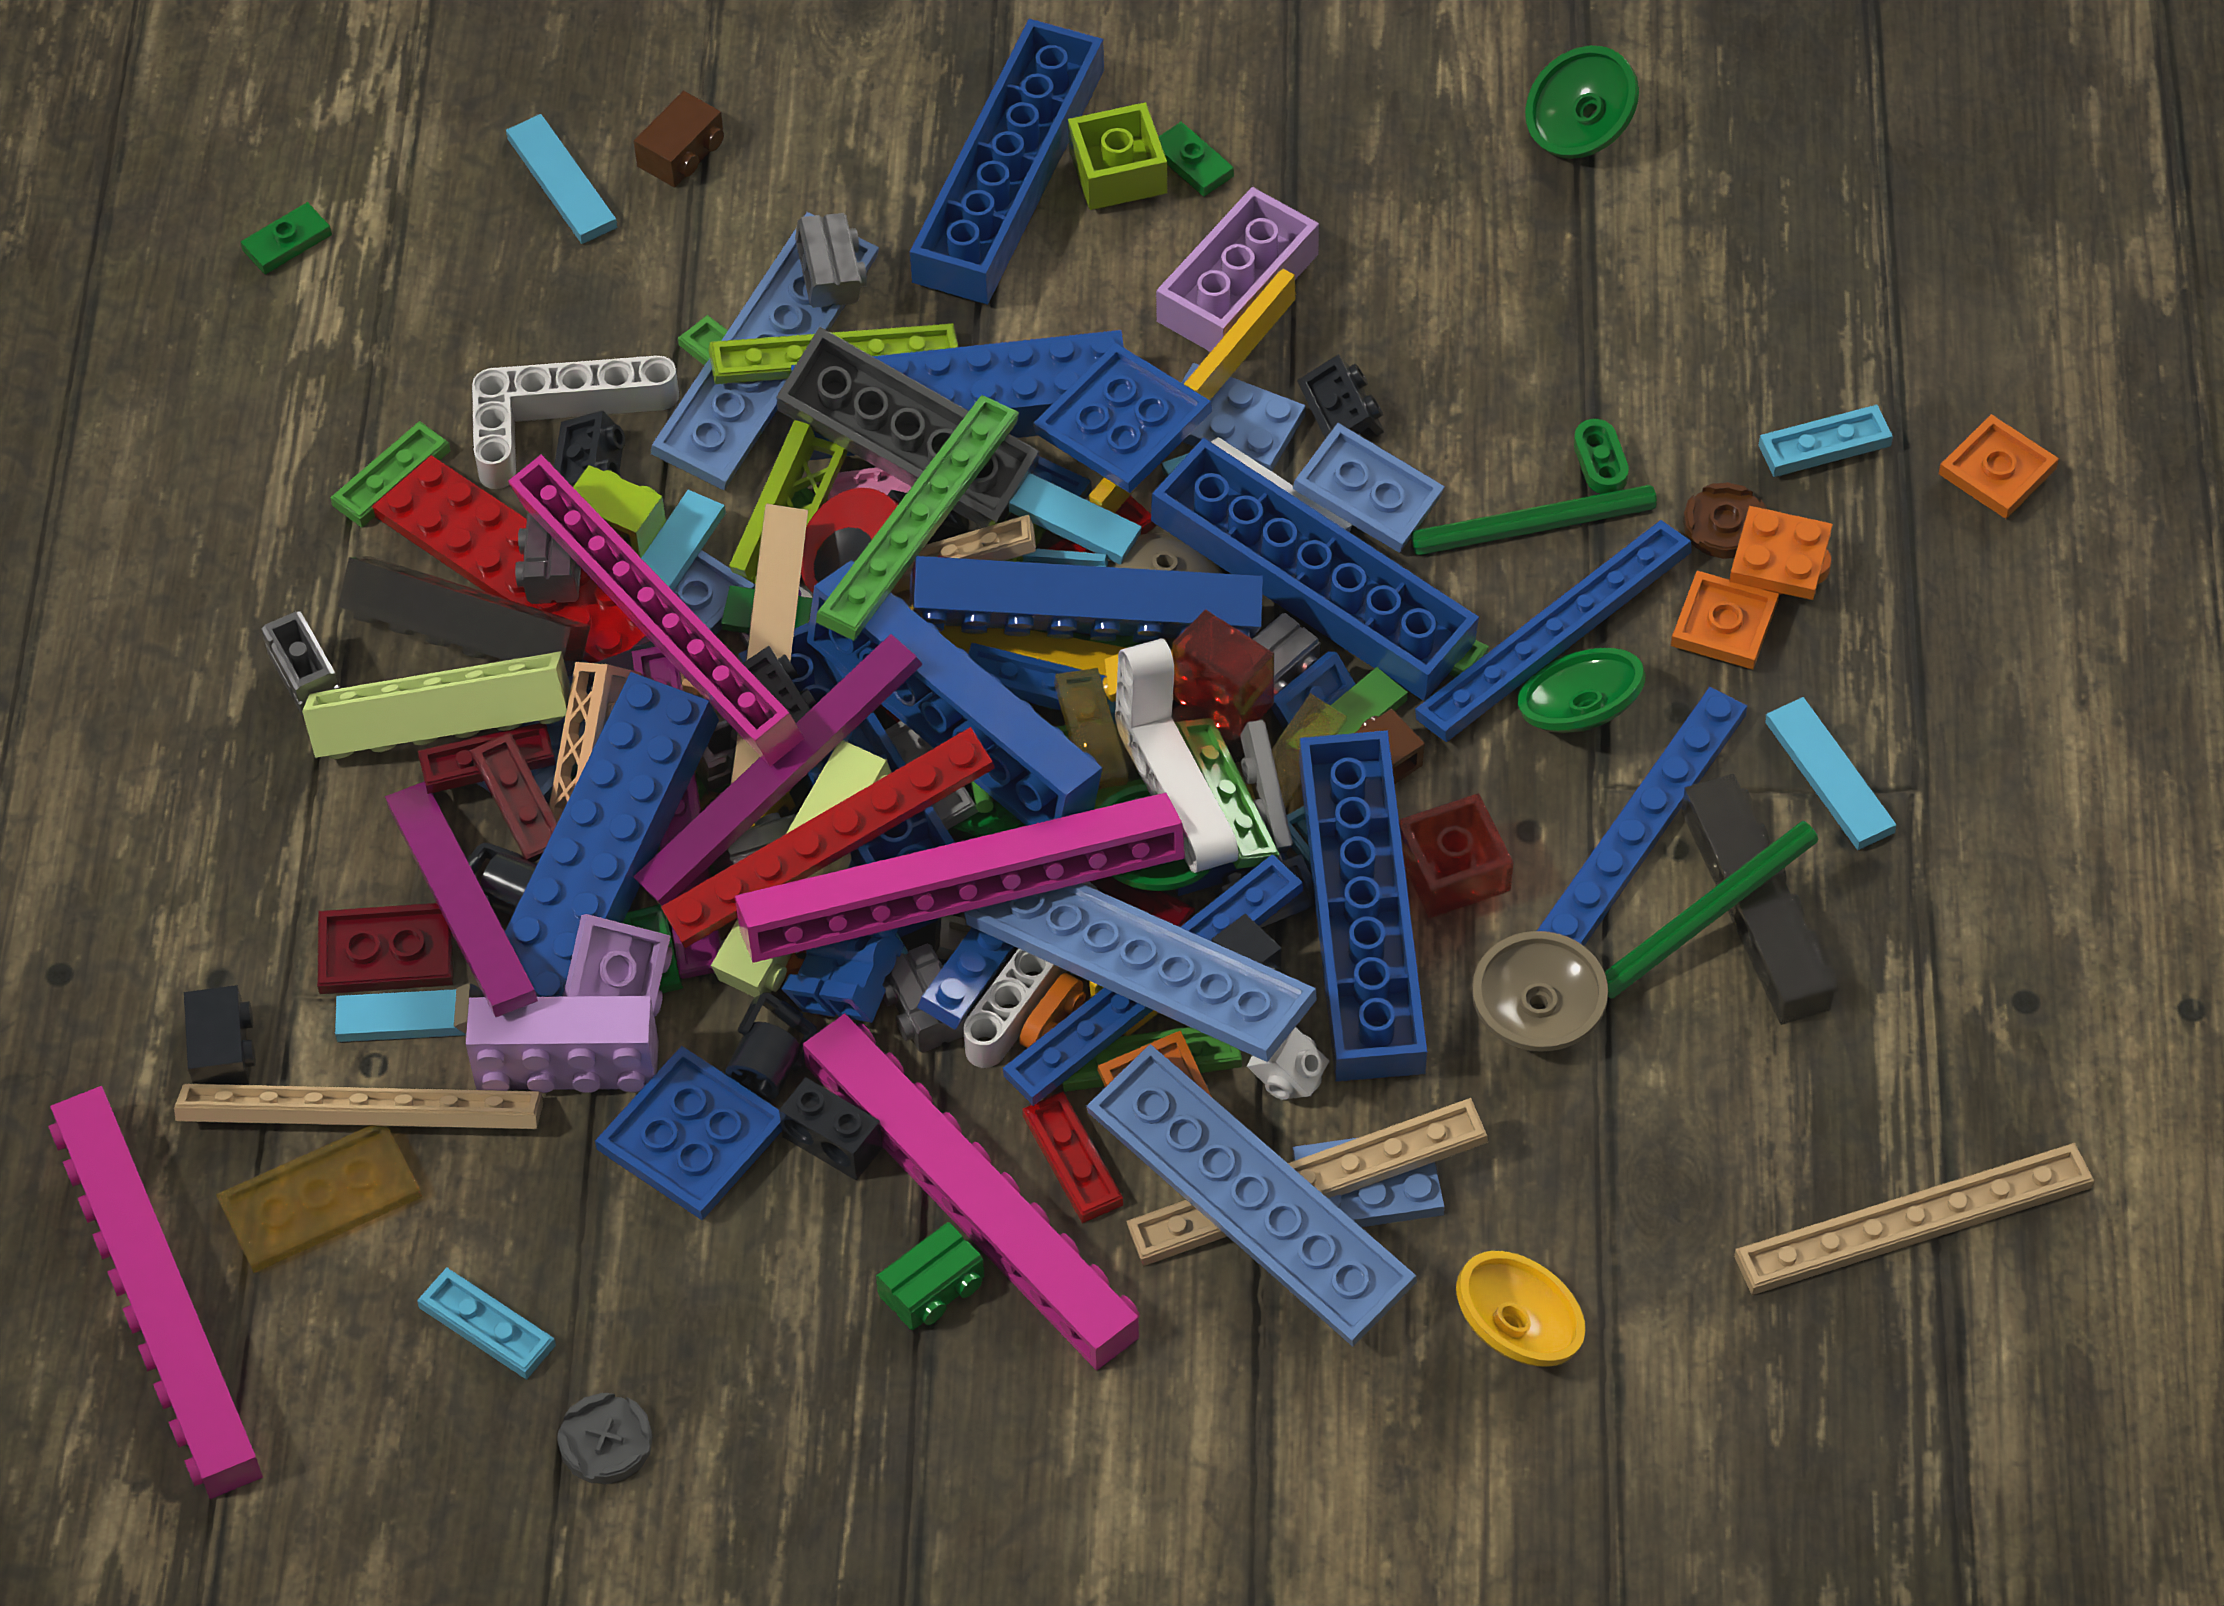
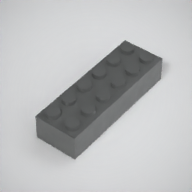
(894, 422)

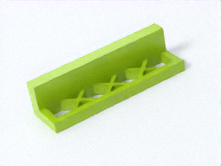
(781, 487)

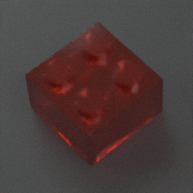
(1223, 673)
(1455, 855)

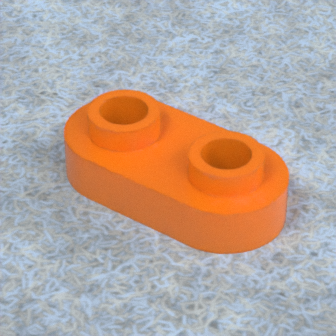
(1054, 1007)

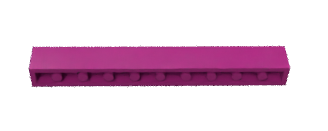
(657, 611)
(959, 877)
(974, 1193)
(156, 1294)

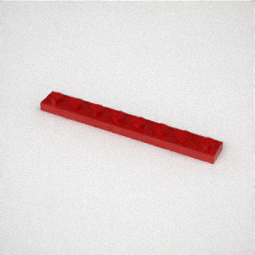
(831, 834)

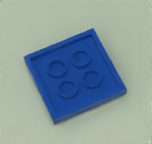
(1122, 417)
(691, 1132)

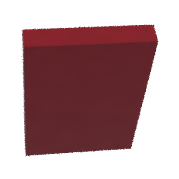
(383, 949)

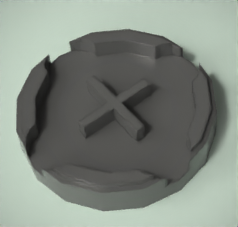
(605, 1438)

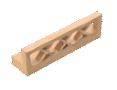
(595, 710)

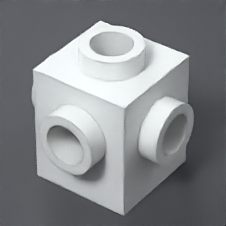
(1293, 1069)

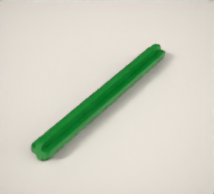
(1533, 519)
(1709, 907)

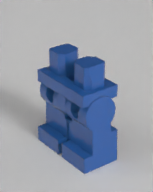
(845, 976)

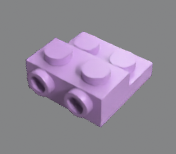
(617, 961)

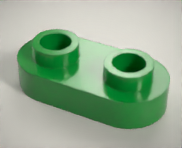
(1603, 460)

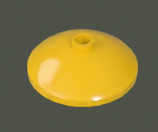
(1520, 1309)

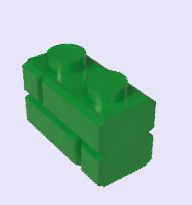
(931, 1277)

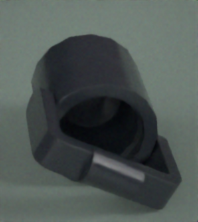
(503, 877)
(766, 1050)

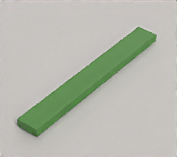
(916, 518)

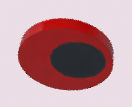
(842, 531)

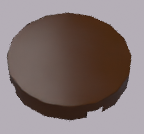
(1717, 517)

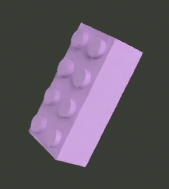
(1234, 267)
(564, 1044)

